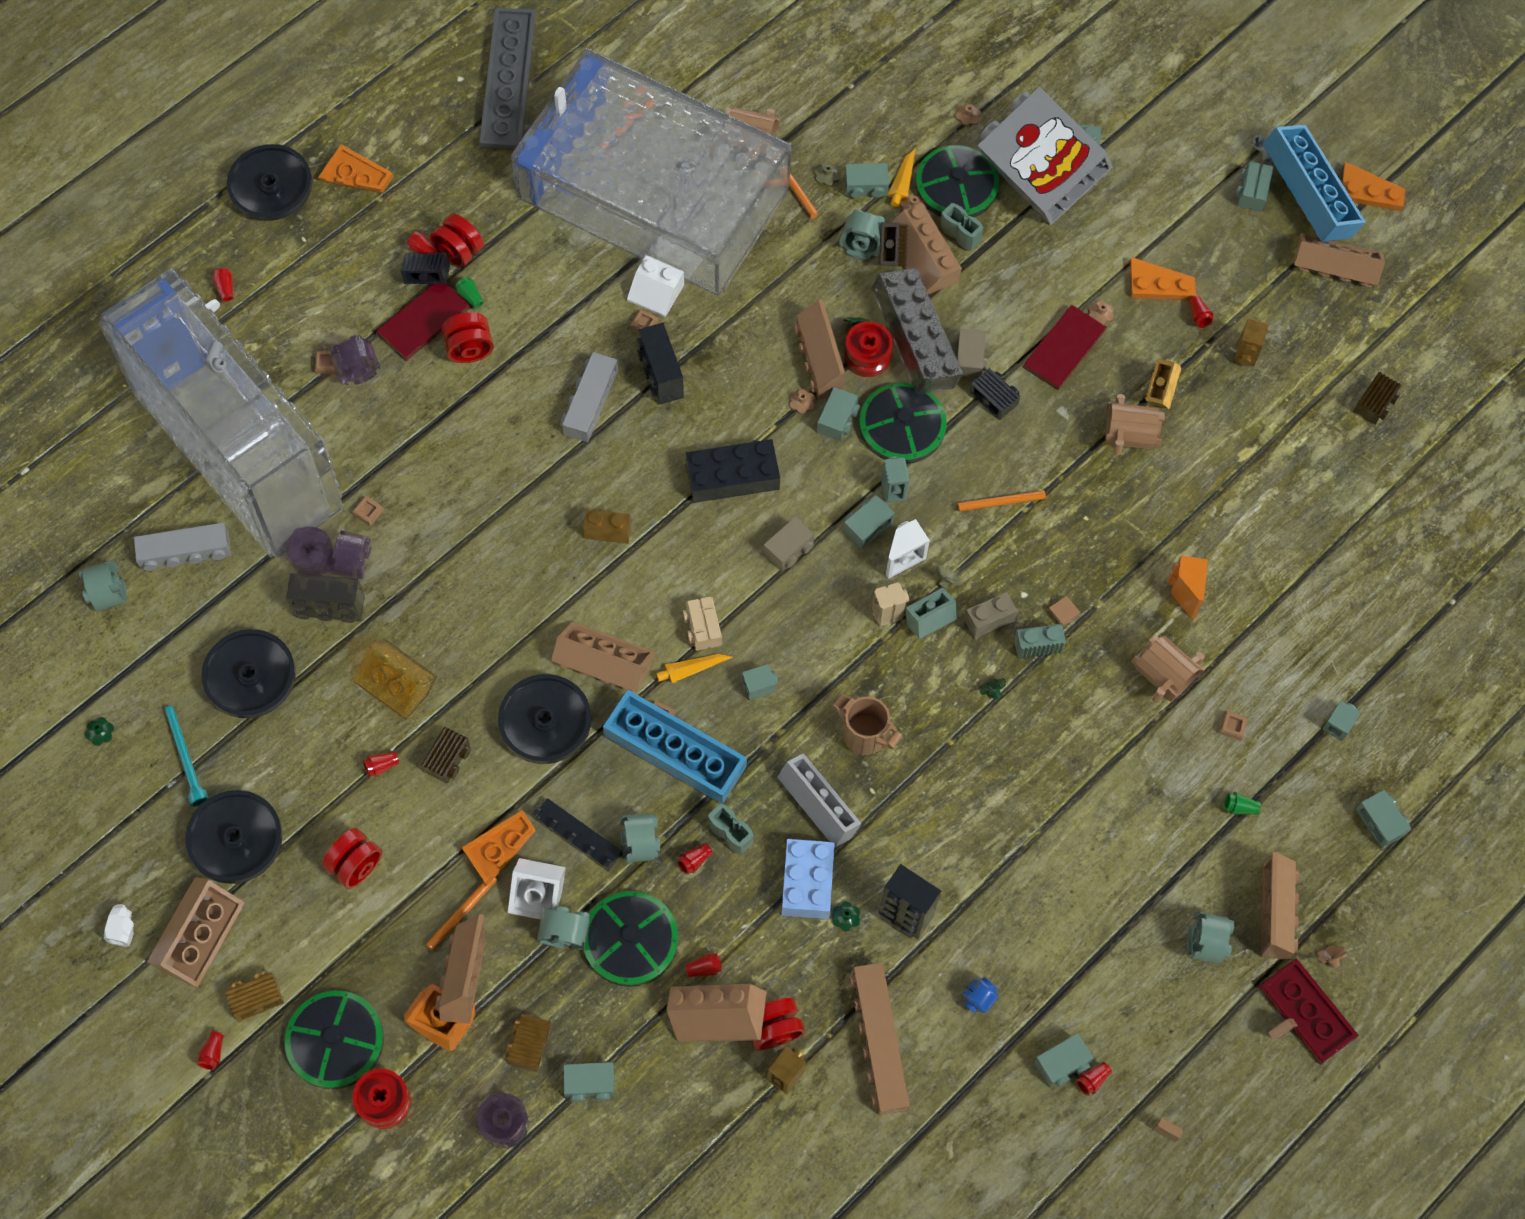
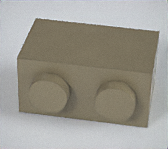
(971, 352)
(789, 544)
(990, 615)

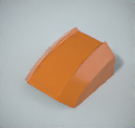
(426, 1020)

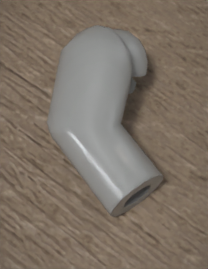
(1257, 143)
(213, 359)

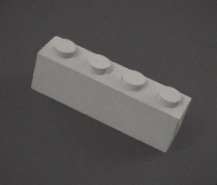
(589, 397)
(182, 546)
(819, 800)

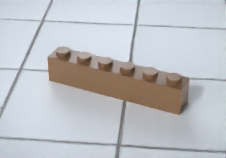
(880, 1039)

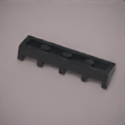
(577, 834)

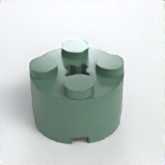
(862, 234)
(103, 586)
(639, 837)
(562, 928)
(1210, 937)

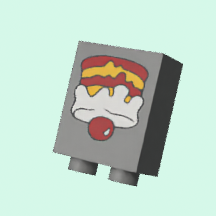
(1044, 154)

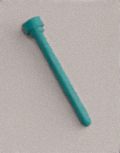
(197, 794)

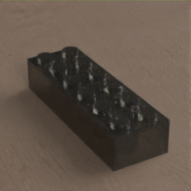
(916, 331)

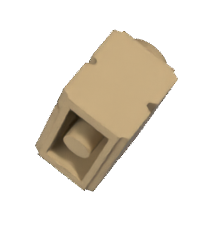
(889, 604)
(703, 623)

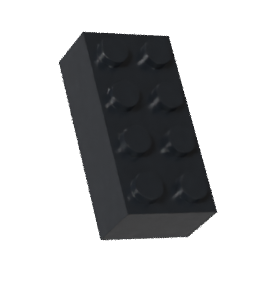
(732, 471)
(909, 902)

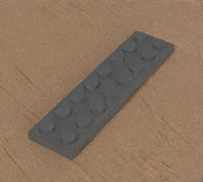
(508, 78)

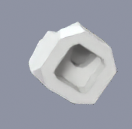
(119, 926)

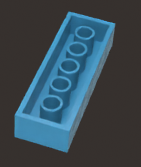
(1313, 183)
(675, 746)

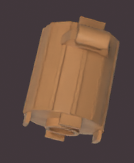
(764, 122)
(1132, 426)
(1167, 667)
(866, 724)

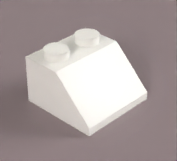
(656, 286)
(908, 548)
(535, 888)

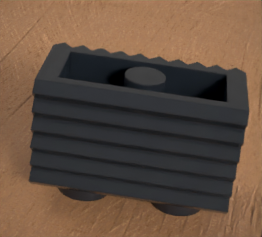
(425, 268)
(995, 393)

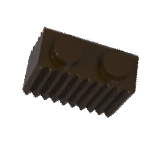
(893, 244)
(1377, 398)
(446, 755)

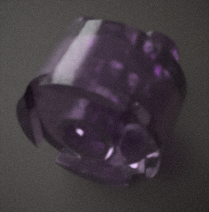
(354, 360)
(310, 551)
(350, 555)
(503, 1106)

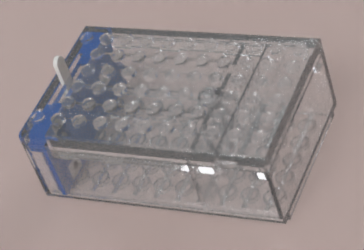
(652, 170)
(225, 423)

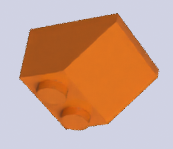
(1188, 583)

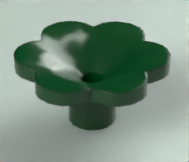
(852, 320)
(993, 687)
(99, 735)
(844, 921)

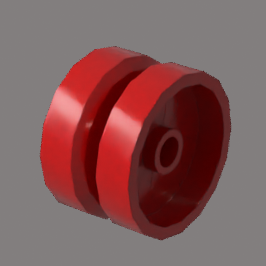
(457, 239)
(467, 337)
(868, 349)
(352, 858)
(779, 1024)
(376, 1085)

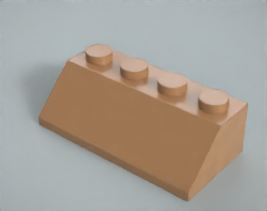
(928, 250)
(1339, 260)
(819, 350)
(602, 656)
(1278, 907)
(196, 931)
(463, 971)
(716, 1012)

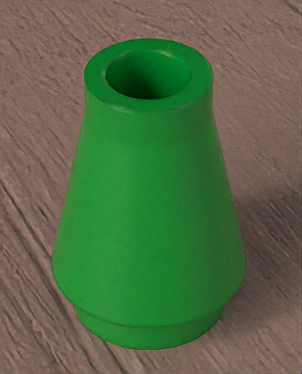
(468, 290)
(1239, 804)

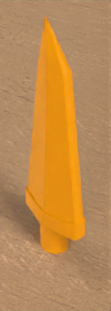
(900, 186)
(684, 669)

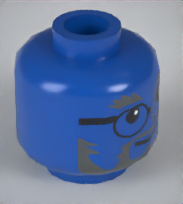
(980, 995)

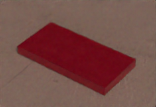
(422, 320)
(1064, 347)
(1318, 1020)

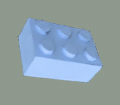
(808, 879)

